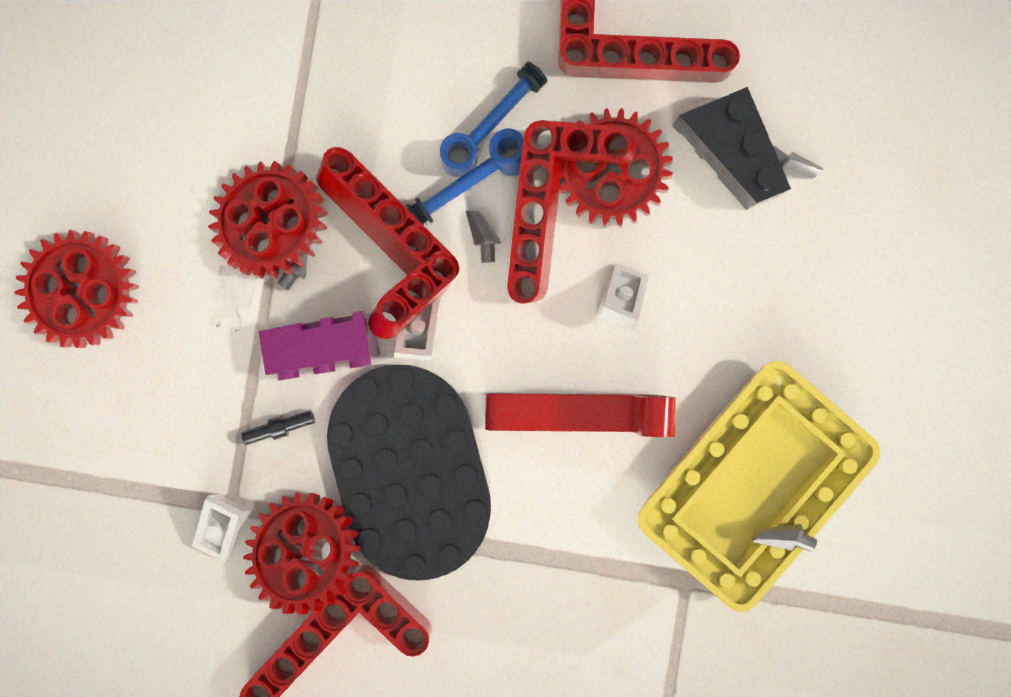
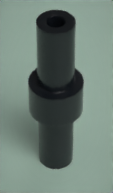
(278, 427)

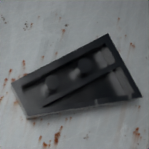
(736, 147)

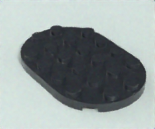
(409, 472)

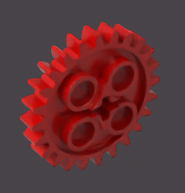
(633, 193)
(251, 196)
(52, 309)
(280, 579)

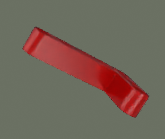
(629, 47)
(547, 194)
(391, 239)
(633, 413)
(327, 628)

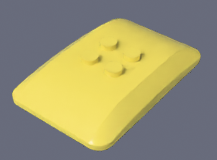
(763, 463)

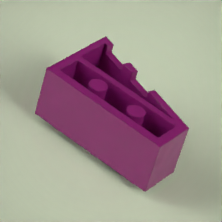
(318, 346)

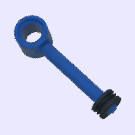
(531, 79)
(510, 166)

